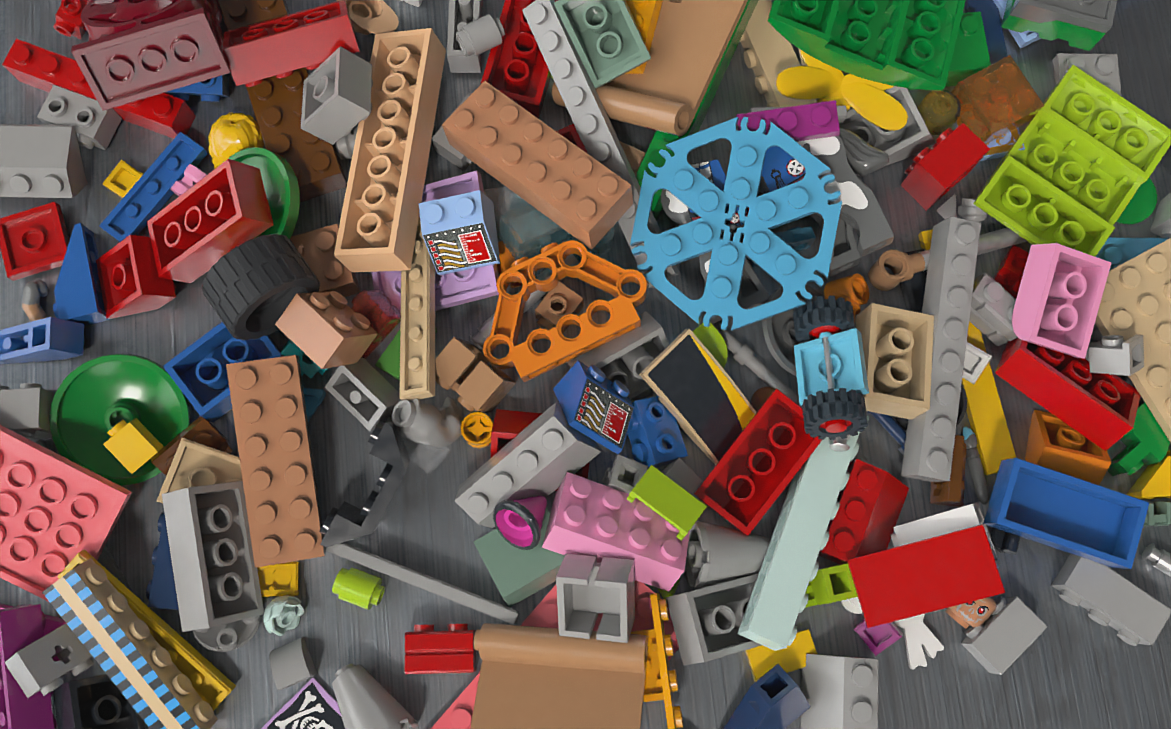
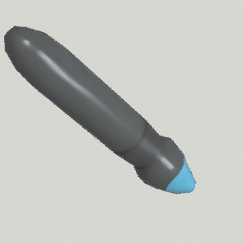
(975, 466)

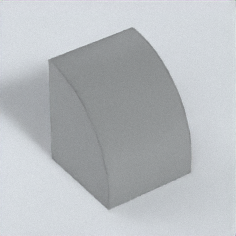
(291, 664)

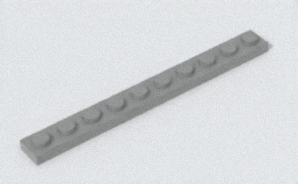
(586, 109)

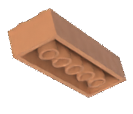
(538, 164)
(276, 460)

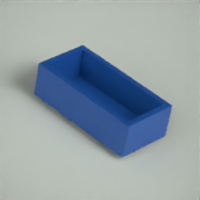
(1066, 513)

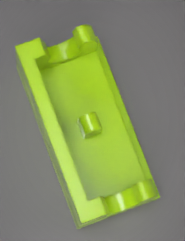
(668, 500)

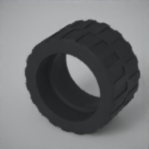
(256, 285)

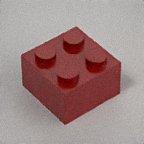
(943, 165)

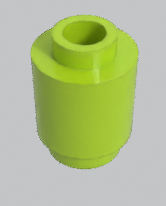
(358, 587)

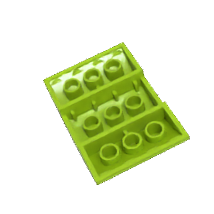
(1077, 166)

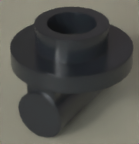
(1005, 541)

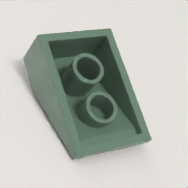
(603, 37)

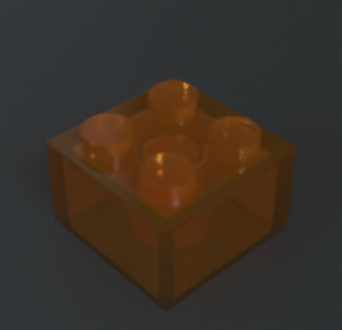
(996, 100)

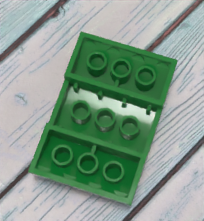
(876, 39)

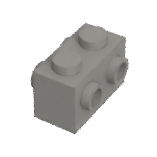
(90, 122)

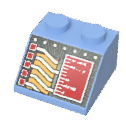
(460, 232)

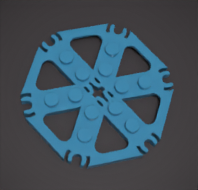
(758, 242)

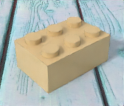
(897, 360)

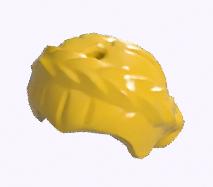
(232, 134)

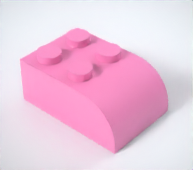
(1059, 298)

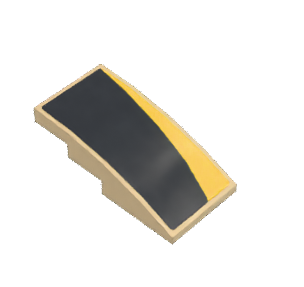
(699, 394)

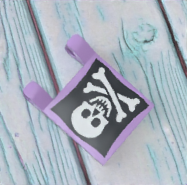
(308, 710)

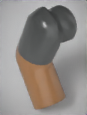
(31, 299)

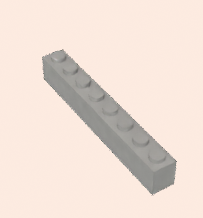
(949, 299)

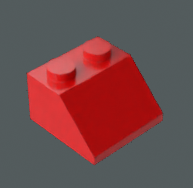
(131, 279)

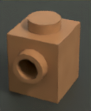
(557, 304)

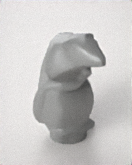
(427, 424)

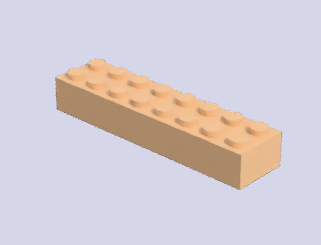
(391, 153)

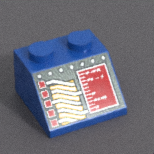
(595, 405)

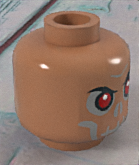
(973, 612)

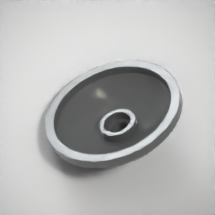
(780, 331)

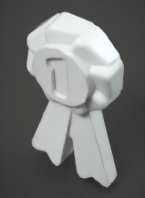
(918, 636)

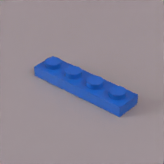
(153, 188)

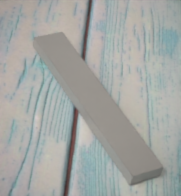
(425, 582)

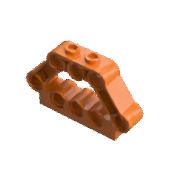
(562, 349)

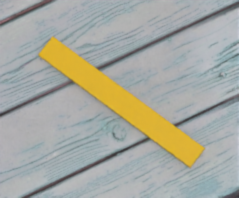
(983, 403)

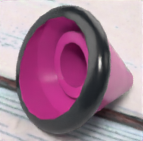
(520, 521)

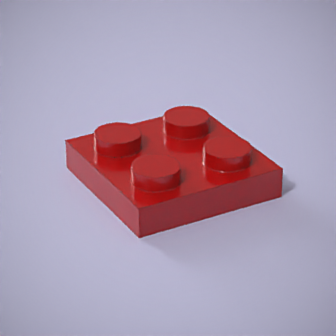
(33, 240)

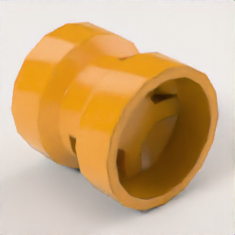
(477, 424)

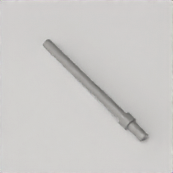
(745, 356)

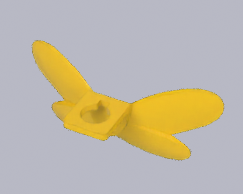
(830, 84)

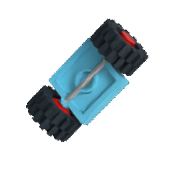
(830, 368)

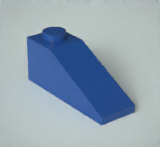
(78, 284)
(41, 341)

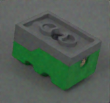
(1075, 21)

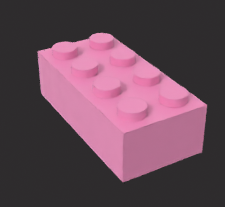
(603, 523)

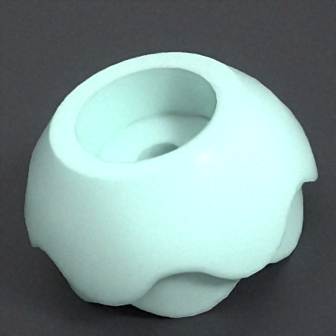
(282, 614)

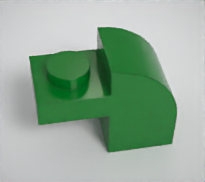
(1144, 444)

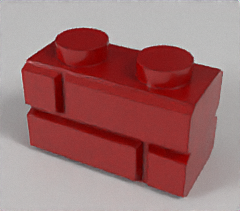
(440, 651)

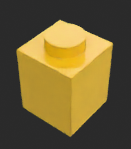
(132, 444)

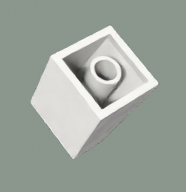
(940, 524)

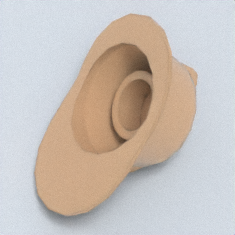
(372, 16)

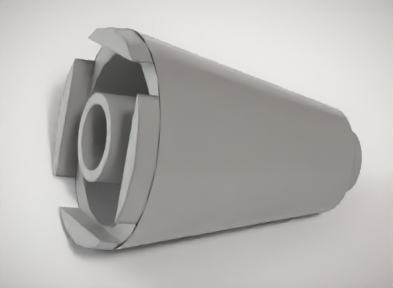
(722, 554)
(367, 703)

